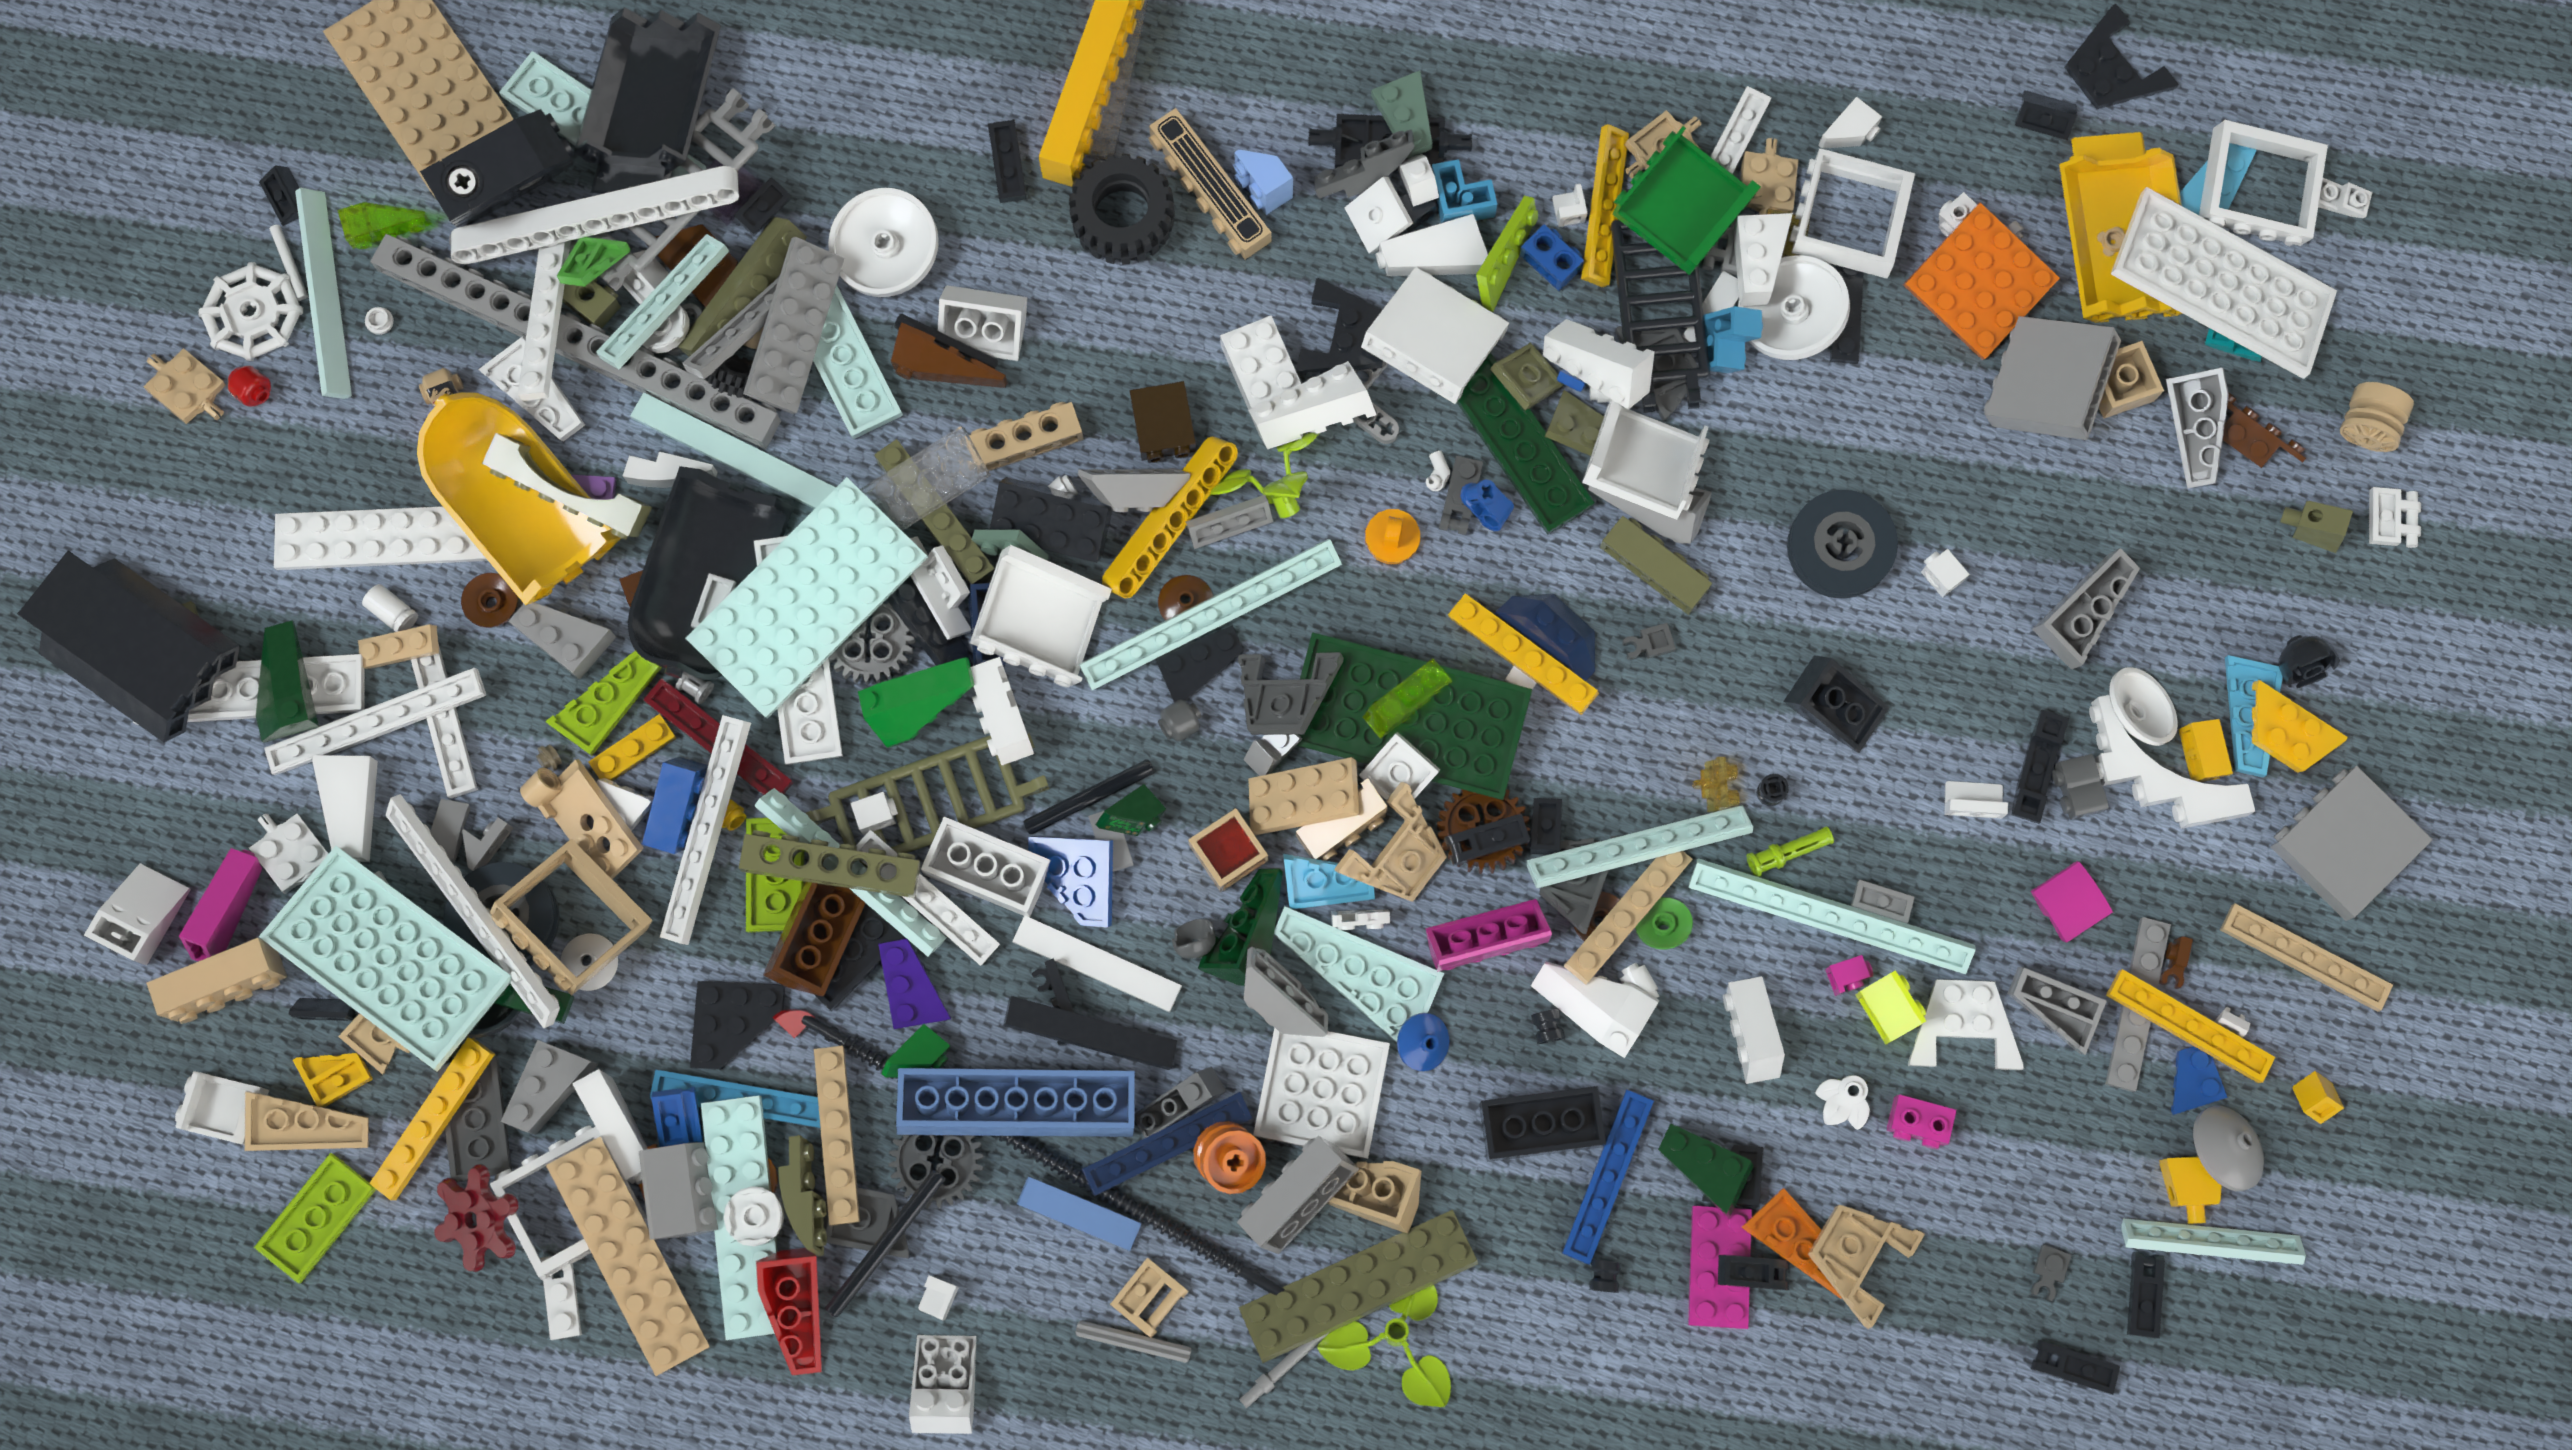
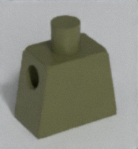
(2318, 524)

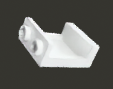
(215, 1107)

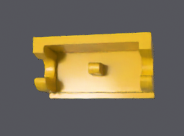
(2205, 750)

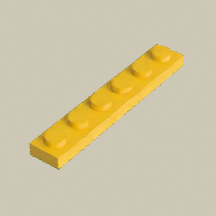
(1606, 188)
(1523, 654)
(2190, 1026)
(432, 1118)

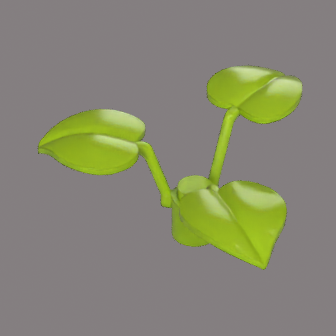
(1280, 492)
(1424, 1383)

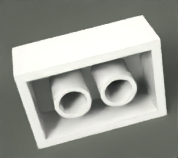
(1259, 361)

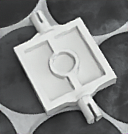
(288, 851)

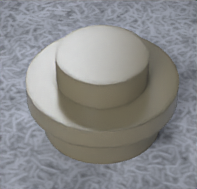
(548, 757)

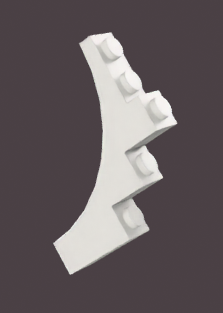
(2125, 761)

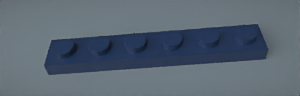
(1162, 1145)

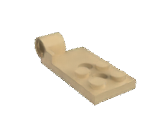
(570, 801)

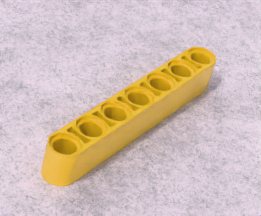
(1166, 523)

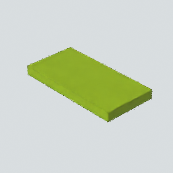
(768, 897)
(315, 1218)

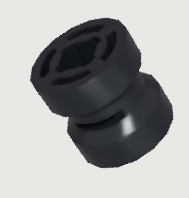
(1768, 794)
(1547, 1025)
(1605, 1276)

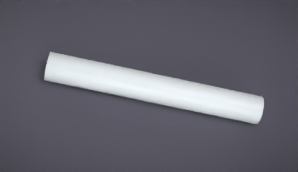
(288, 262)

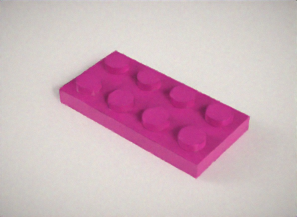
(1714, 1236)

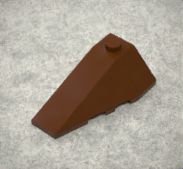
(923, 359)

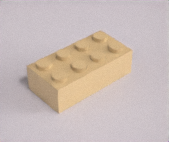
(217, 981)

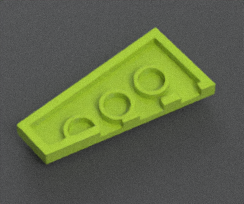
(1505, 252)
(604, 704)

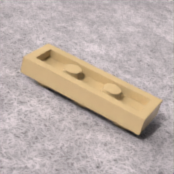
(399, 646)

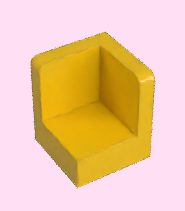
(2317, 1097)

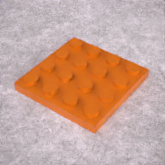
(1981, 281)

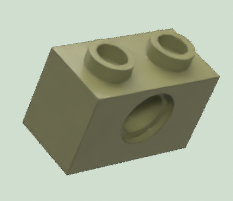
(594, 311)

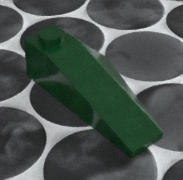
(283, 689)

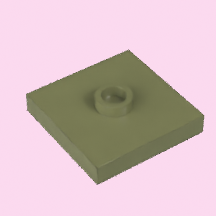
(1527, 376)

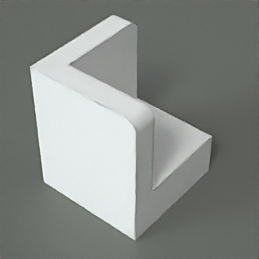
(1570, 207)
(937, 1297)

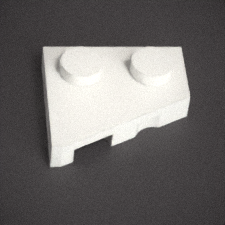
(627, 803)

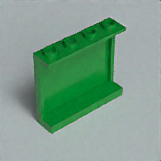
(1683, 202)

